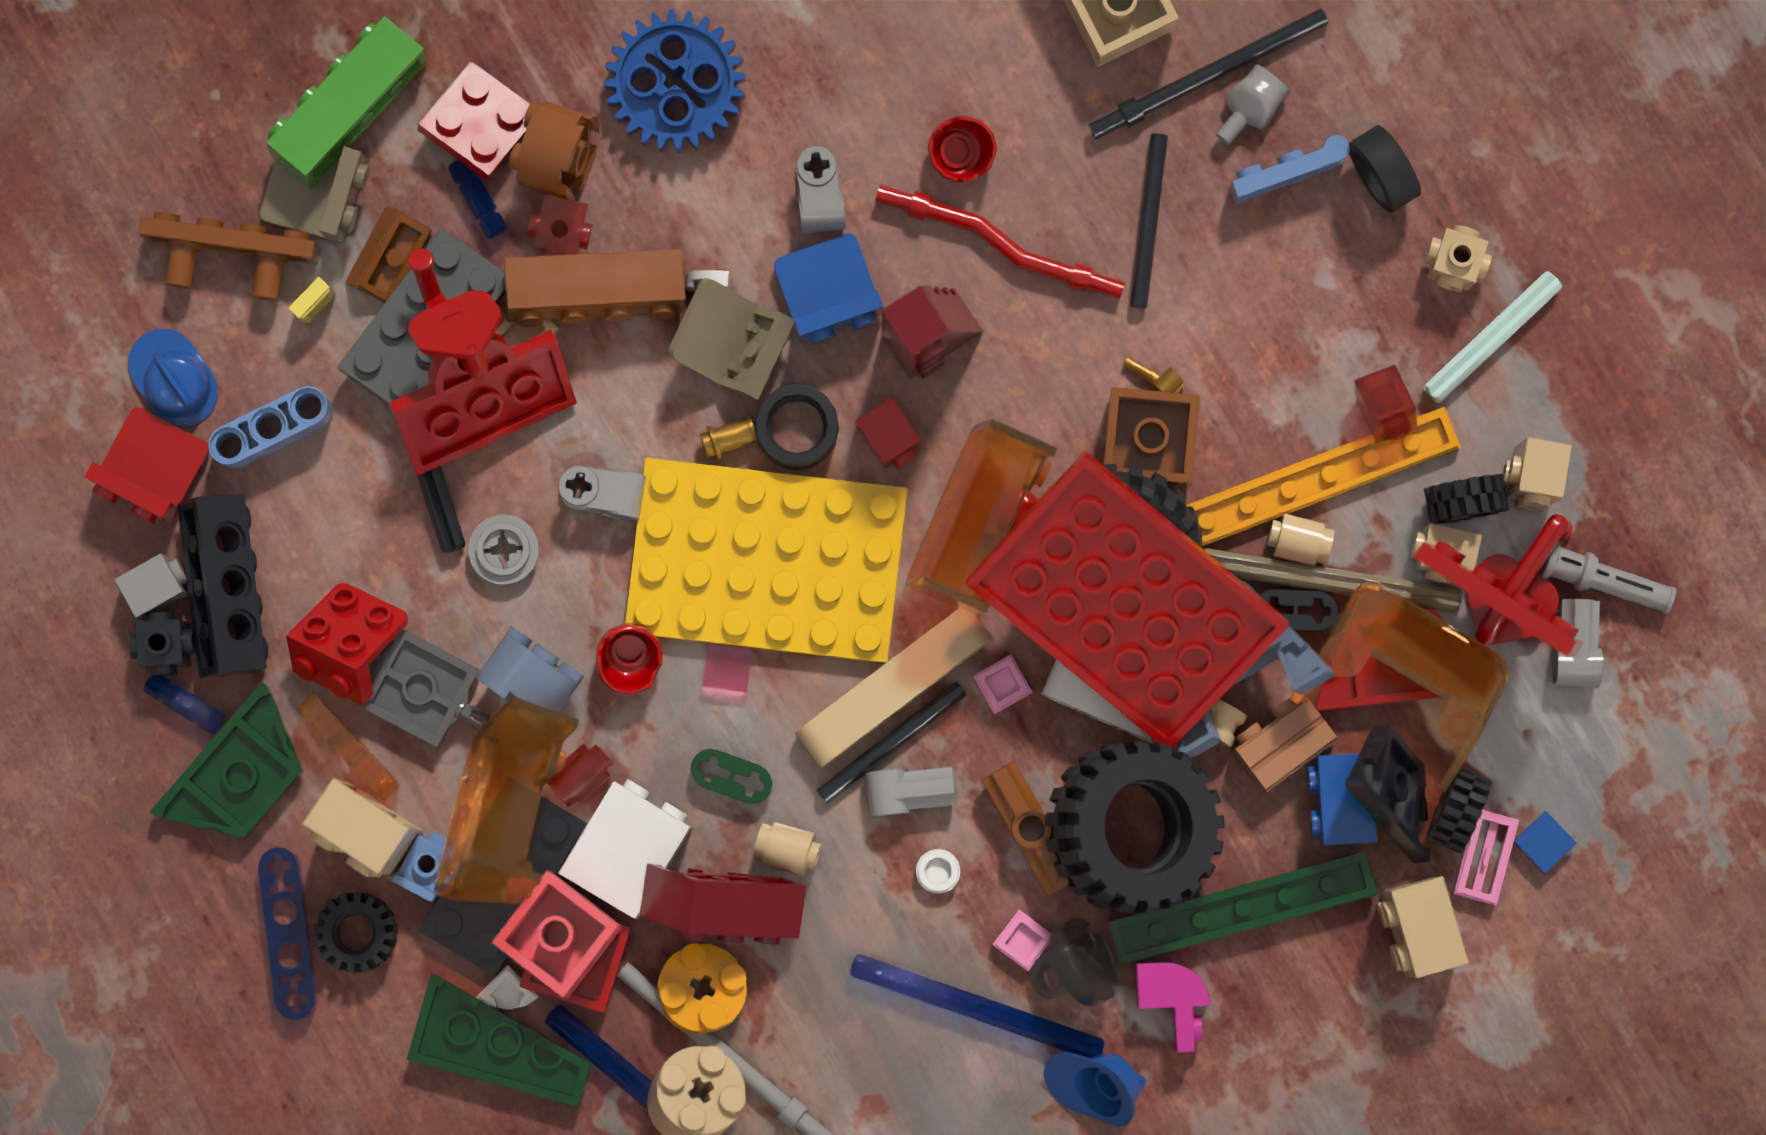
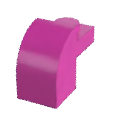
(1175, 988)

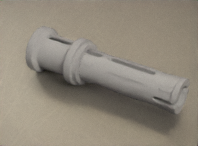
(1587, 573)

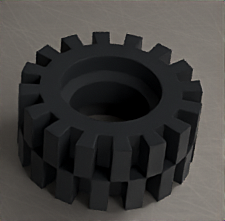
(1466, 499)
(1459, 810)
(328, 932)

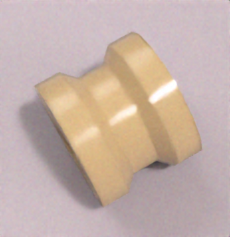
(1226, 721)

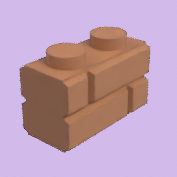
(1283, 744)

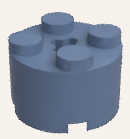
(528, 673)

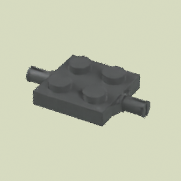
(422, 689)

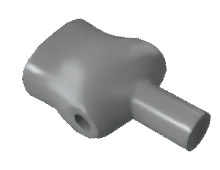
(1252, 102)

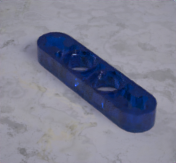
(294, 932)

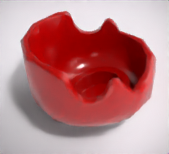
(962, 149)
(628, 658)

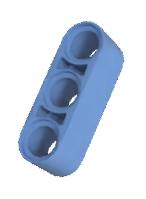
(249, 427)

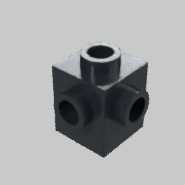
(178, 646)

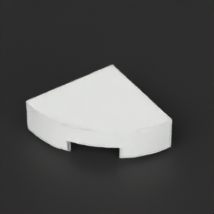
(694, 278)
(505, 991)

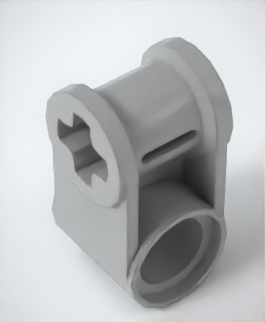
(819, 198)
(612, 492)

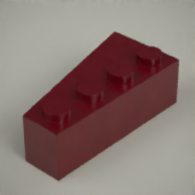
(927, 328)

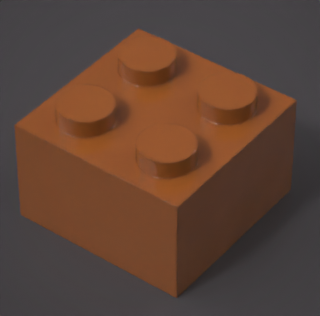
(1153, 433)

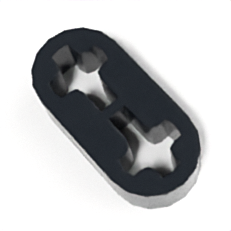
(1303, 599)

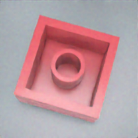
(557, 934)

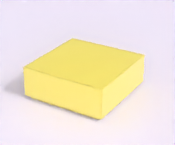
(312, 301)

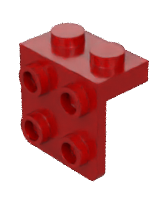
(149, 466)
(342, 638)

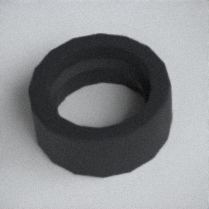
(1384, 169)
(805, 394)

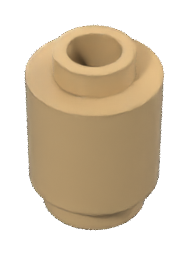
(1300, 540)
(787, 848)

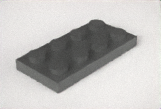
(385, 355)

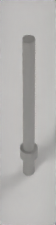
(791, 1111)

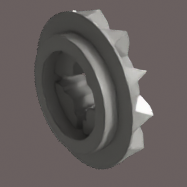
(487, 536)

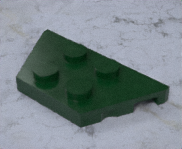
(237, 772)

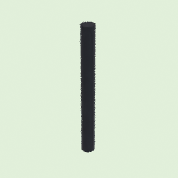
(1149, 221)
(891, 742)

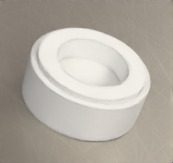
(938, 871)

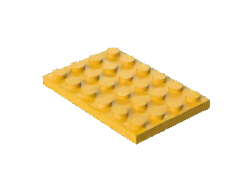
(767, 560)

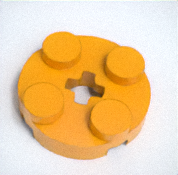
(725, 978)

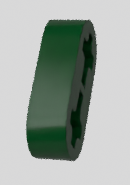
(735, 766)

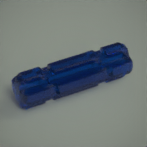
(478, 200)
(184, 703)

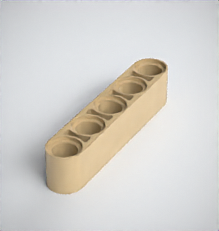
(893, 686)

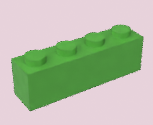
(346, 101)

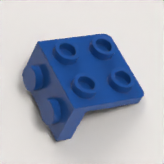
(828, 289)

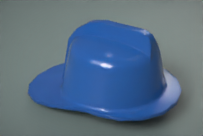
(172, 377)
(1095, 1086)

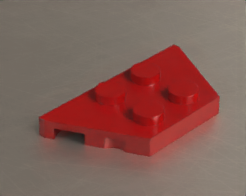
(1371, 686)

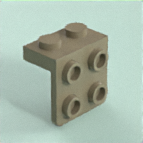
(324, 209)
(730, 339)

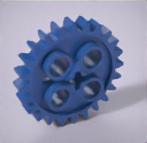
(648, 108)

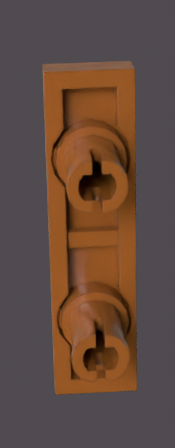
(209, 234)

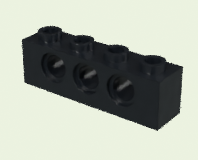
(209, 604)

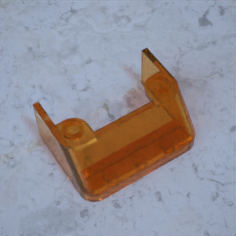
(977, 510)
(1426, 651)
(500, 803)

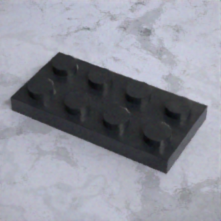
(472, 926)

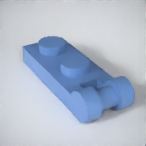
(1290, 169)

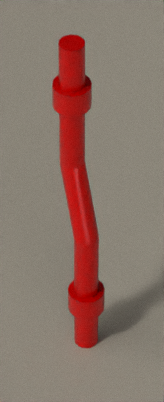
(921, 206)

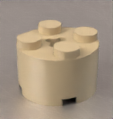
(704, 1072)

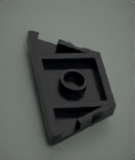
(1391, 788)

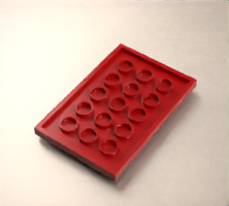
(1126, 601)

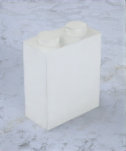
(619, 844)

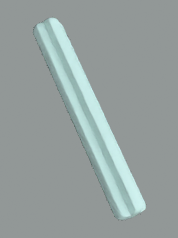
(1492, 337)

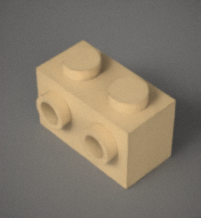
(1537, 473)

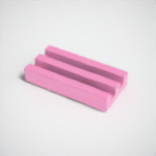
(1502, 861)

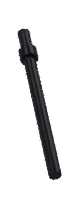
(1133, 111)

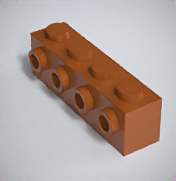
(594, 286)

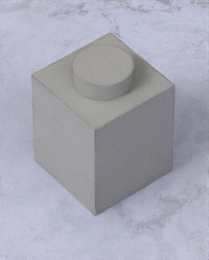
(153, 585)

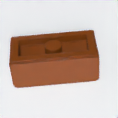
(386, 253)

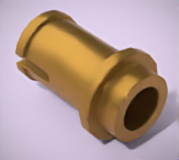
(728, 437)

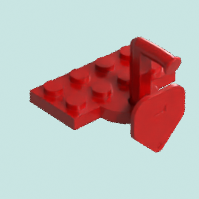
(486, 391)
(1508, 595)

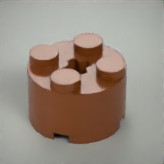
(555, 150)

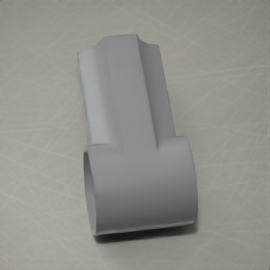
(1587, 665)
(901, 791)

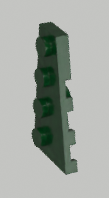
(485, 1044)

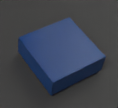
(1544, 842)

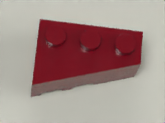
(723, 905)

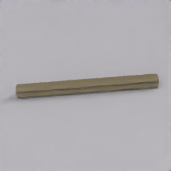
(1333, 580)

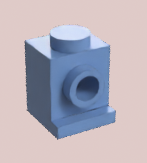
(410, 874)

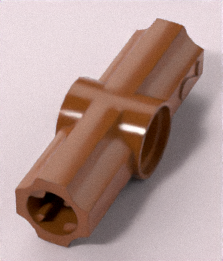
(1014, 802)

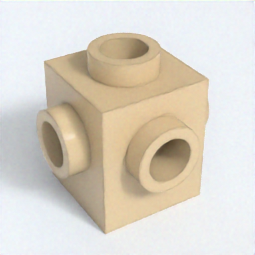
(1446, 269)

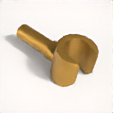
(1167, 382)

